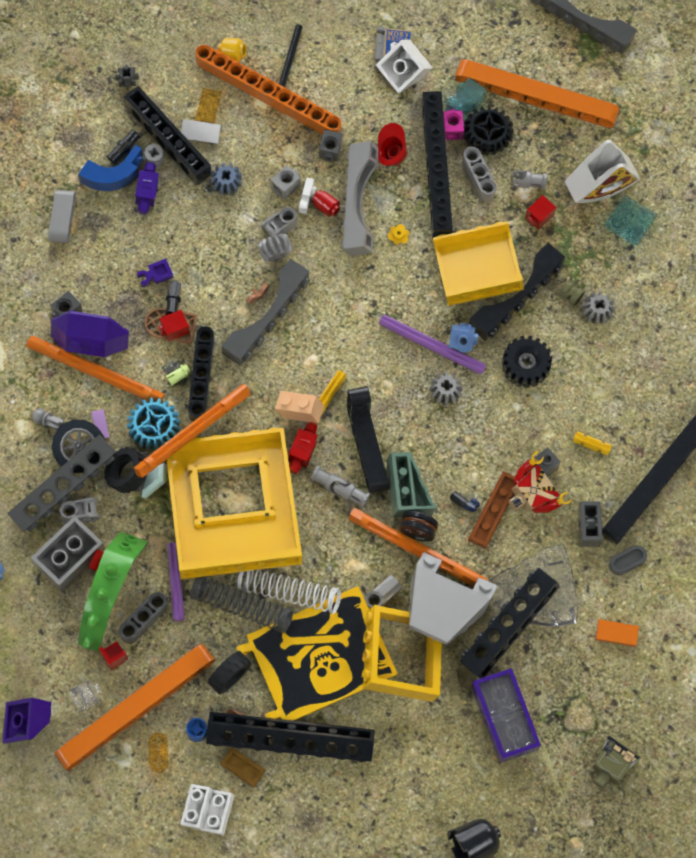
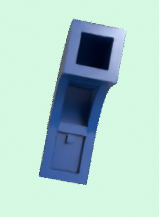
(112, 178)

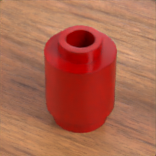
(326, 203)

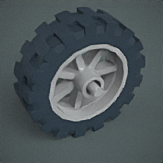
(64, 431)

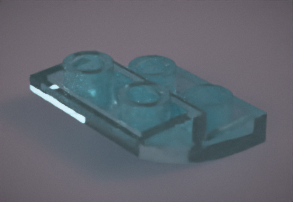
(630, 220)

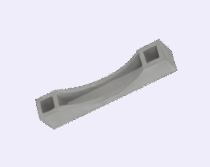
(362, 163)

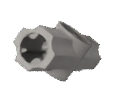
(384, 591)

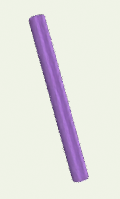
(432, 344)

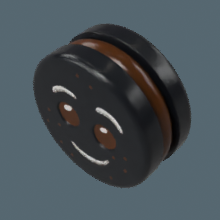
(418, 526)

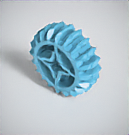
(146, 427)

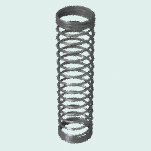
(283, 620)

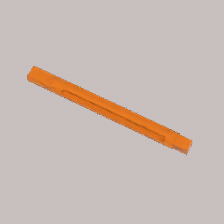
(93, 369)
(192, 431)
(413, 546)

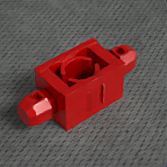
(302, 448)

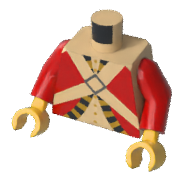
(534, 489)

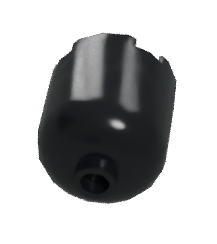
(475, 839)

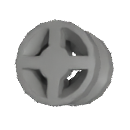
(157, 158)

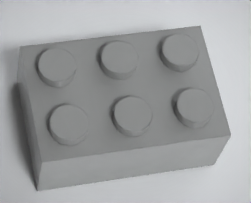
(67, 553)

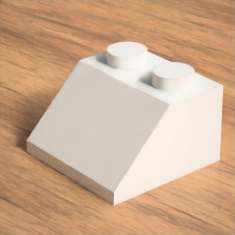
(403, 66)

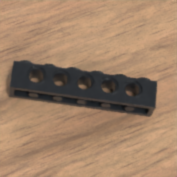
(167, 135)
(521, 619)

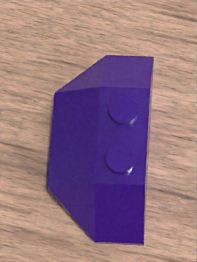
(89, 334)

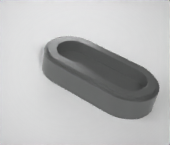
(628, 560)

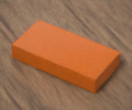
(617, 633)

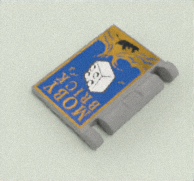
(389, 40)

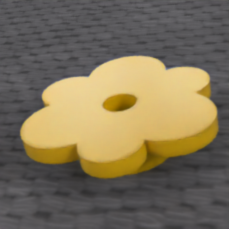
(397, 239)

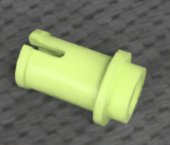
(178, 374)

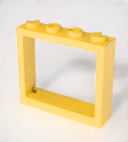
(370, 658)

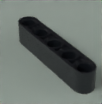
(201, 365)

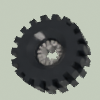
(522, 350)

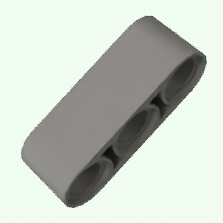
(479, 166)
(62, 216)

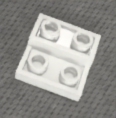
(207, 809)

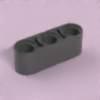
(141, 627)

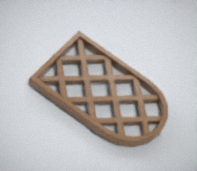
(152, 321)

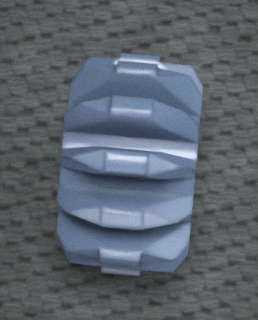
(226, 185)

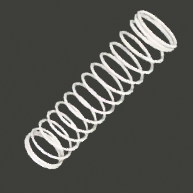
(330, 599)

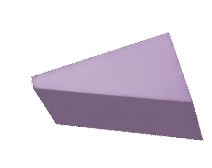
(100, 421)

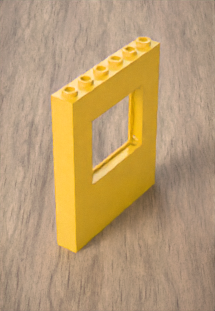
(235, 540)

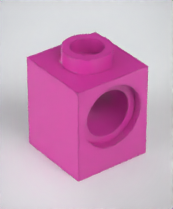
(453, 132)

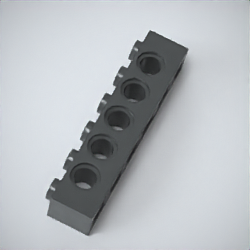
(19, 512)

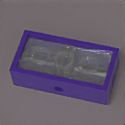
(505, 715)

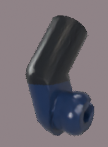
(464, 503)

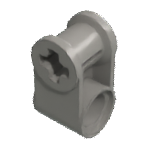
(277, 224)
(80, 510)

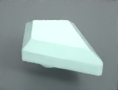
(154, 480)

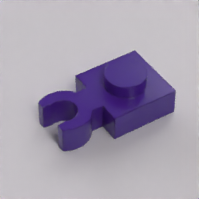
(158, 271)

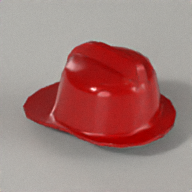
(392, 145)

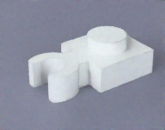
(308, 192)

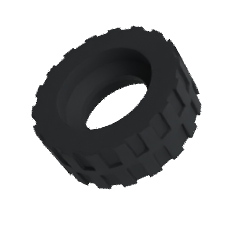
(114, 469)
(229, 672)

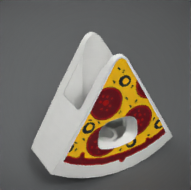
(602, 174)

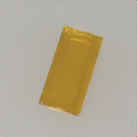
(208, 105)

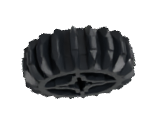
(502, 128)

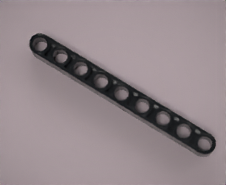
(652, 484)

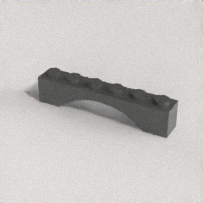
(610, 32)
(242, 342)

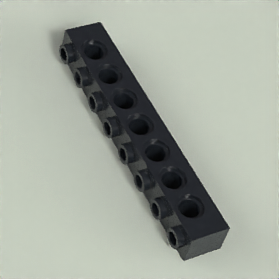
(436, 163)
(283, 729)

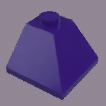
(25, 719)

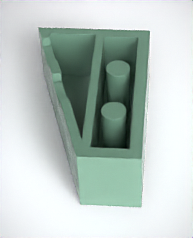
(407, 486)

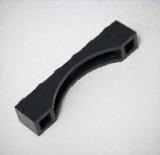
(491, 317)

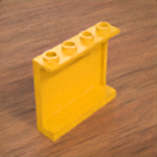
(478, 263)

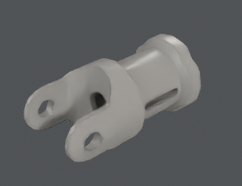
(530, 180)

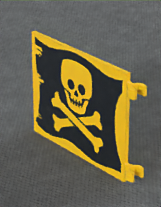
(316, 657)

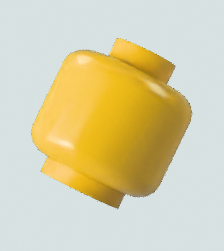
(233, 48)

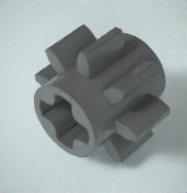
(126, 77)

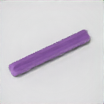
(175, 581)

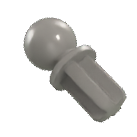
(47, 419)

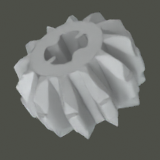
(275, 247)
(595, 301)
(451, 383)

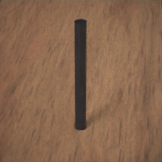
(290, 55)

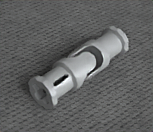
(344, 489)

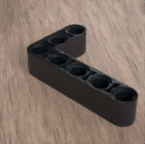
(359, 414)

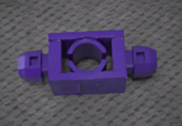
(146, 188)

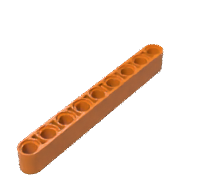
(262, 84)
(539, 93)
(134, 707)

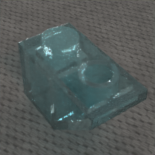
(467, 98)

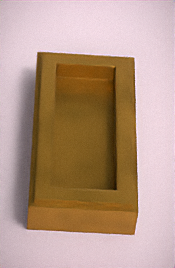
(242, 767)

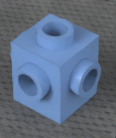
(463, 344)

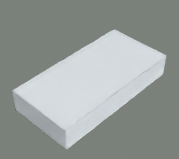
(201, 131)

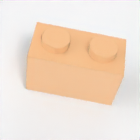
(299, 407)

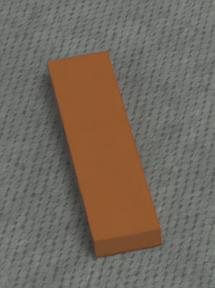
(493, 511)

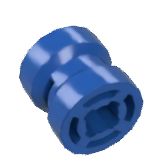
(194, 727)

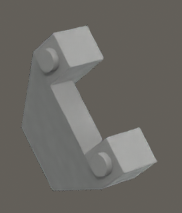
(443, 606)

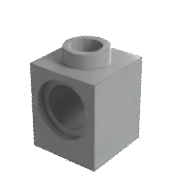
(285, 189)

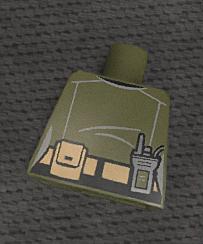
(613, 762)

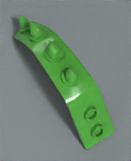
(106, 587)

